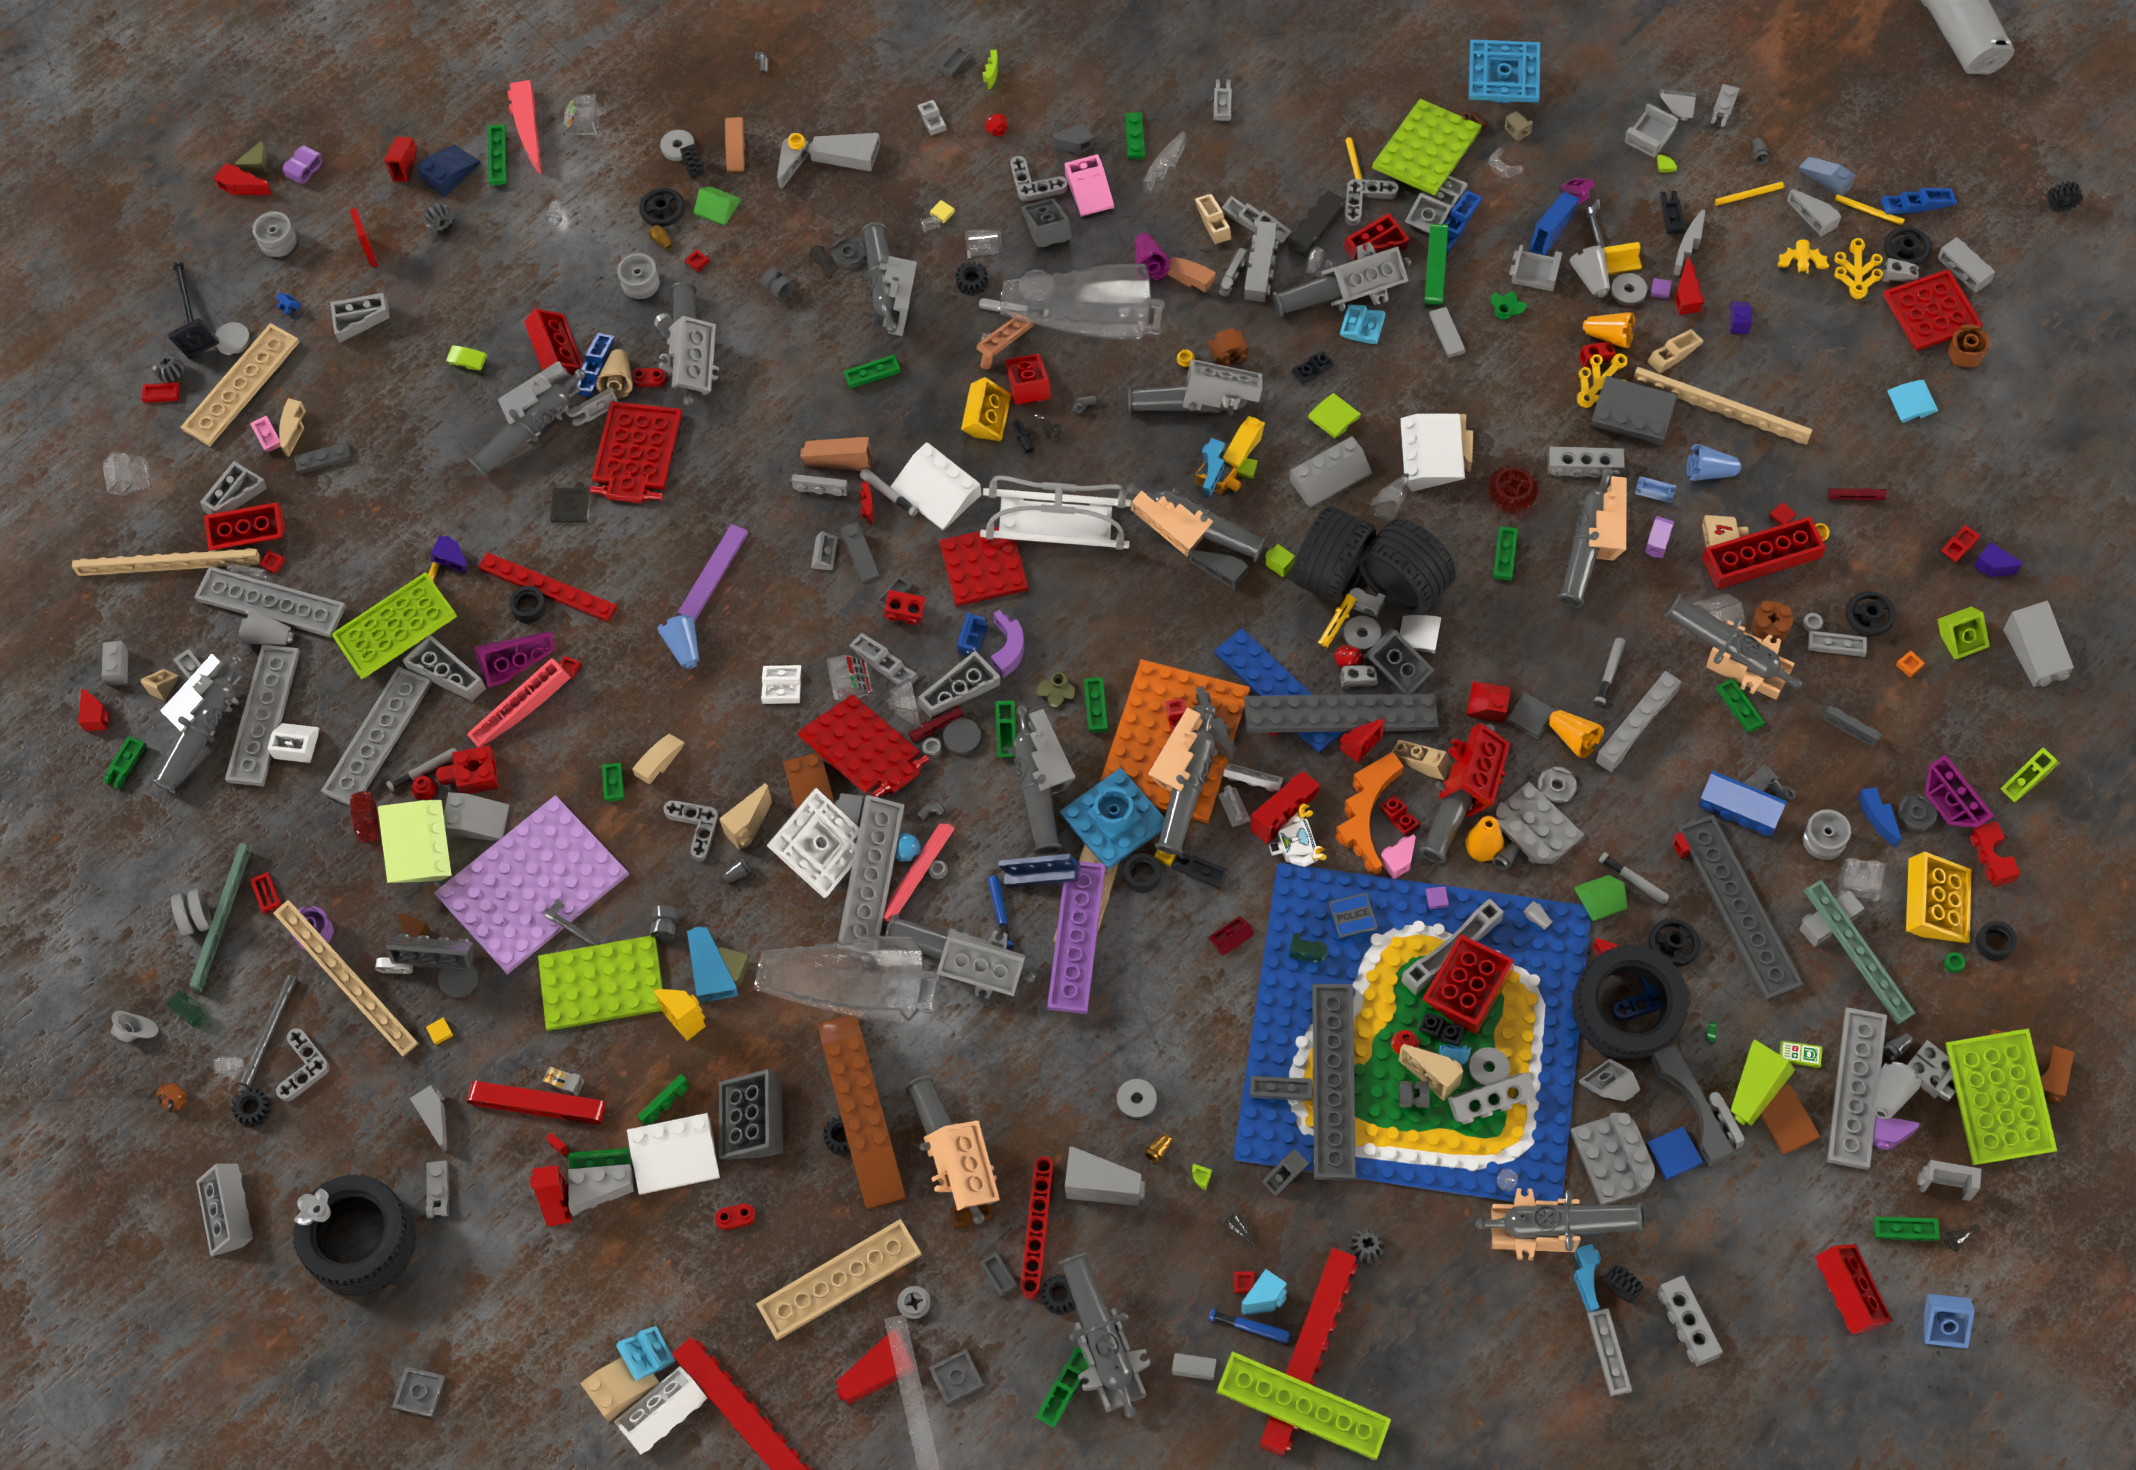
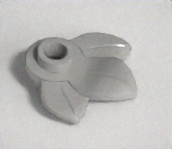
(313, 1208)

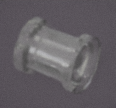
(934, 223)

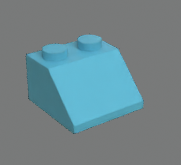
(1265, 1295)

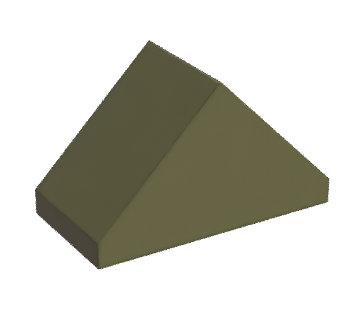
(254, 160)
(736, 963)

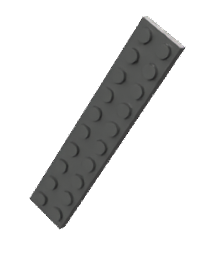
(1339, 712)
(1740, 908)
(1333, 1082)

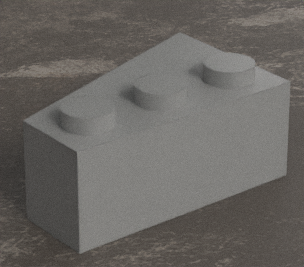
(232, 490)
(598, 1184)

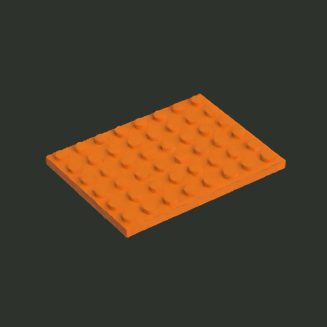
(1146, 729)

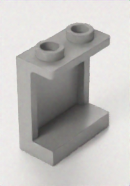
(1651, 130)
(1535, 269)
(1952, 1175)

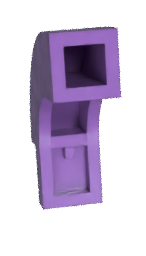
(1011, 654)

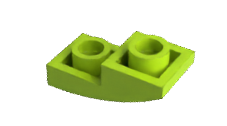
(991, 69)
(466, 357)

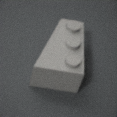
(358, 315)

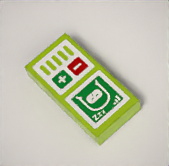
(1801, 1053)

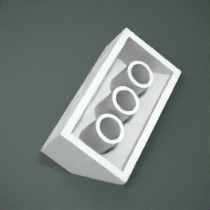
(660, 1410)

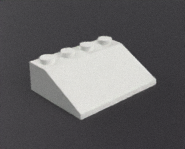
(1432, 449)
(936, 486)
(673, 1153)

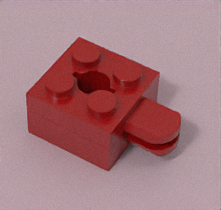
(467, 778)

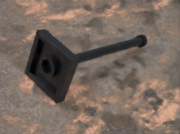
(195, 335)

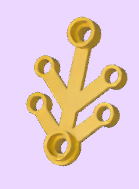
(1857, 270)
(1597, 379)

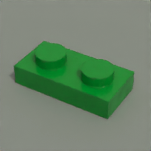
(613, 782)

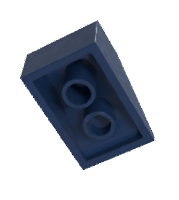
(446, 168)

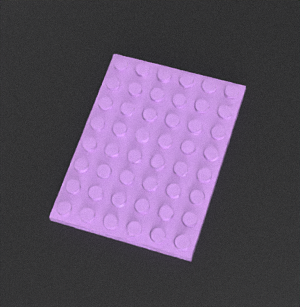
(520, 876)

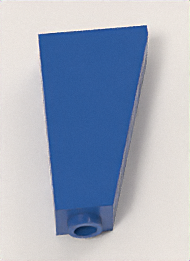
(1553, 223)

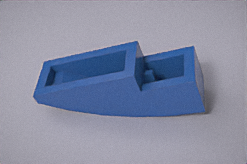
(1880, 815)

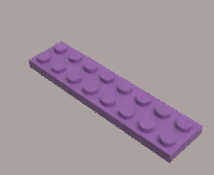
(1076, 940)

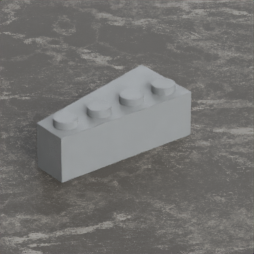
(1261, 261)
(962, 683)

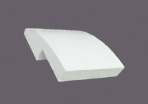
(1421, 631)
(781, 684)

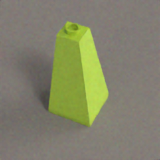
(1760, 1082)

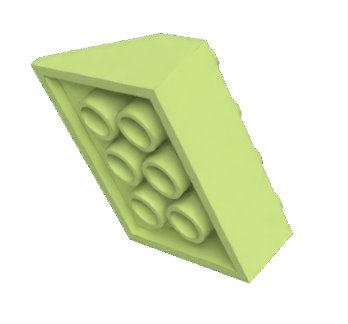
(414, 841)

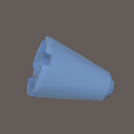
(1711, 464)
(681, 639)

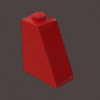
(401, 158)

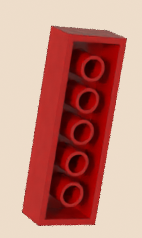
(1763, 553)

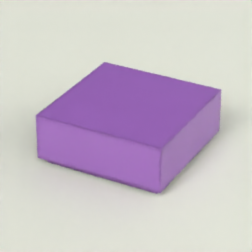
(1660, 288)
(1437, 897)

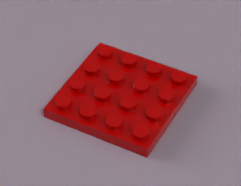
(1931, 309)
(982, 567)

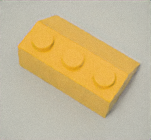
(986, 410)
(681, 1011)

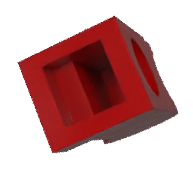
(1604, 349)

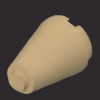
(616, 374)

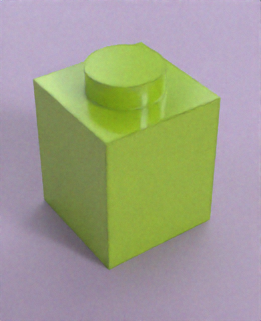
(1280, 560)

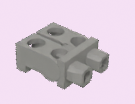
(1933, 1070)

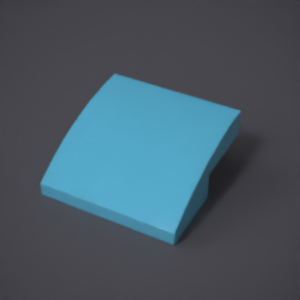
(1362, 324)
(1912, 400)
(645, 1353)

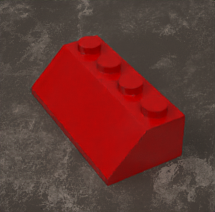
(553, 340)
(244, 526)
(1853, 1288)

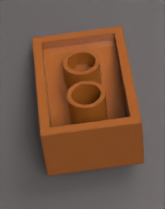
(805, 775)

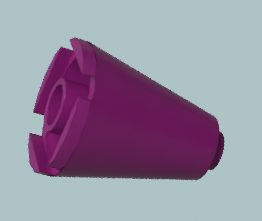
(1151, 254)

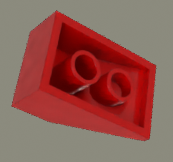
(1027, 379)

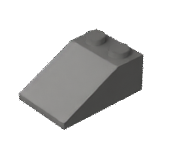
(474, 817)

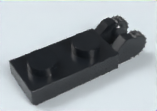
(1672, 213)
(1201, 870)

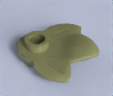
(1056, 692)

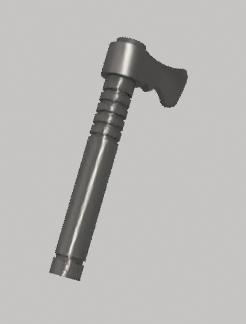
(1591, 214)
(551, 914)

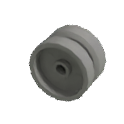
(274, 234)
(638, 276)
(1826, 834)
(191, 911)

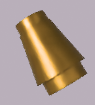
(660, 237)
(1158, 1148)

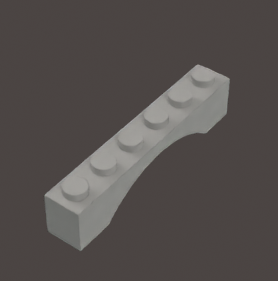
(1623, 738)
(1475, 928)

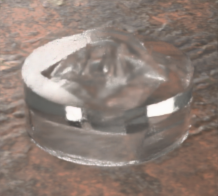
(1507, 1179)

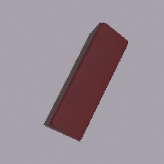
(1231, 935)

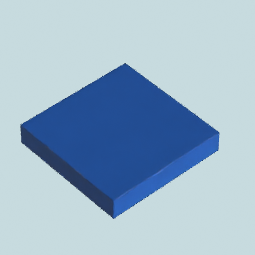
(1674, 1153)

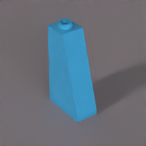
(709, 970)

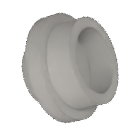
(938, 870)

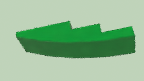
(1063, 1389)

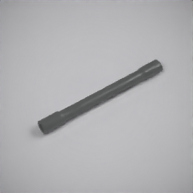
(251, 1069)

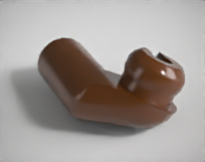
(1475, 117)

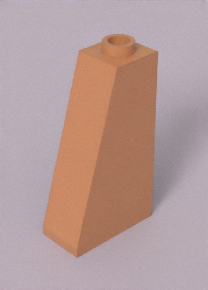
(838, 453)

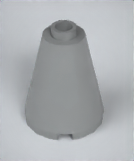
(1592, 269)
(263, 630)
(1894, 1089)

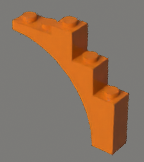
(1369, 784)

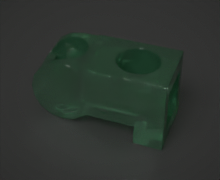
(1307, 950)
(189, 1013)

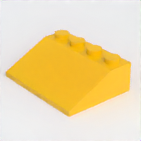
(1938, 898)

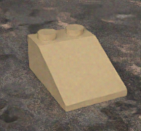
(745, 819)
(1437, 1069)
(615, 1388)

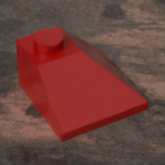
(1488, 701)
(1362, 739)

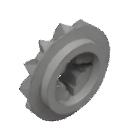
(920, 1295)

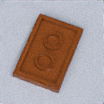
(1789, 1121)

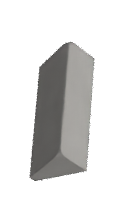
(824, 551)
(1194, 1366)

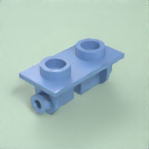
(1655, 489)

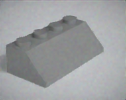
(1330, 472)
(224, 1209)

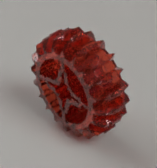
(1517, 479)
(364, 816)

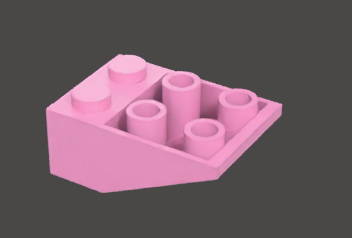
(1088, 185)

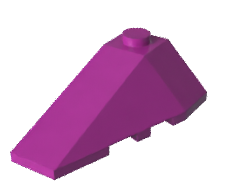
(507, 658)

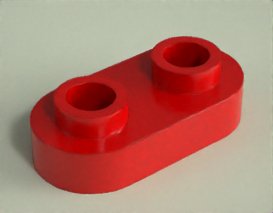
(648, 377)
(735, 1218)

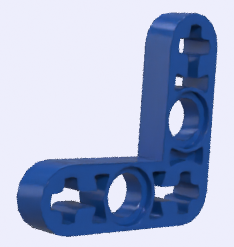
(1624, 1004)

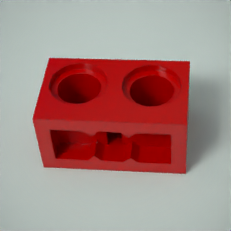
(905, 602)

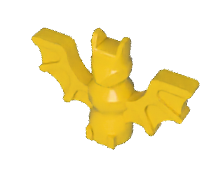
(1802, 255)

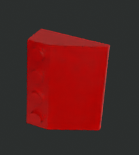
(1469, 983)

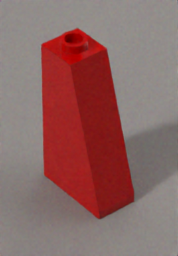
(868, 1374)

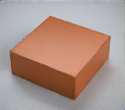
(1910, 664)

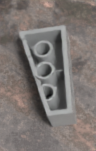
(444, 669)

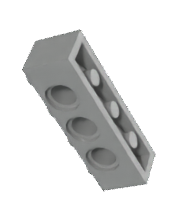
(1579, 455)
(1460, 1102)
(1679, 1289)

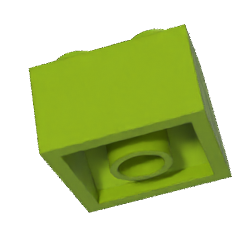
(1964, 632)

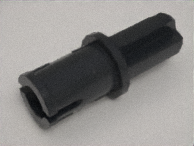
(1023, 436)

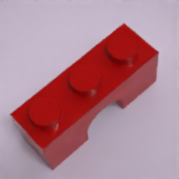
(1998, 869)

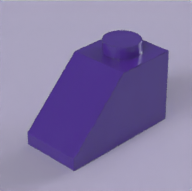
(1740, 317)
(448, 554)
(1997, 562)

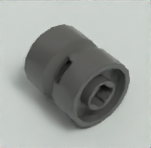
(777, 283)
(664, 920)
(1406, 1094)

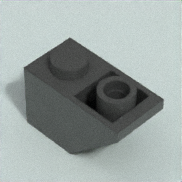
(1074, 140)

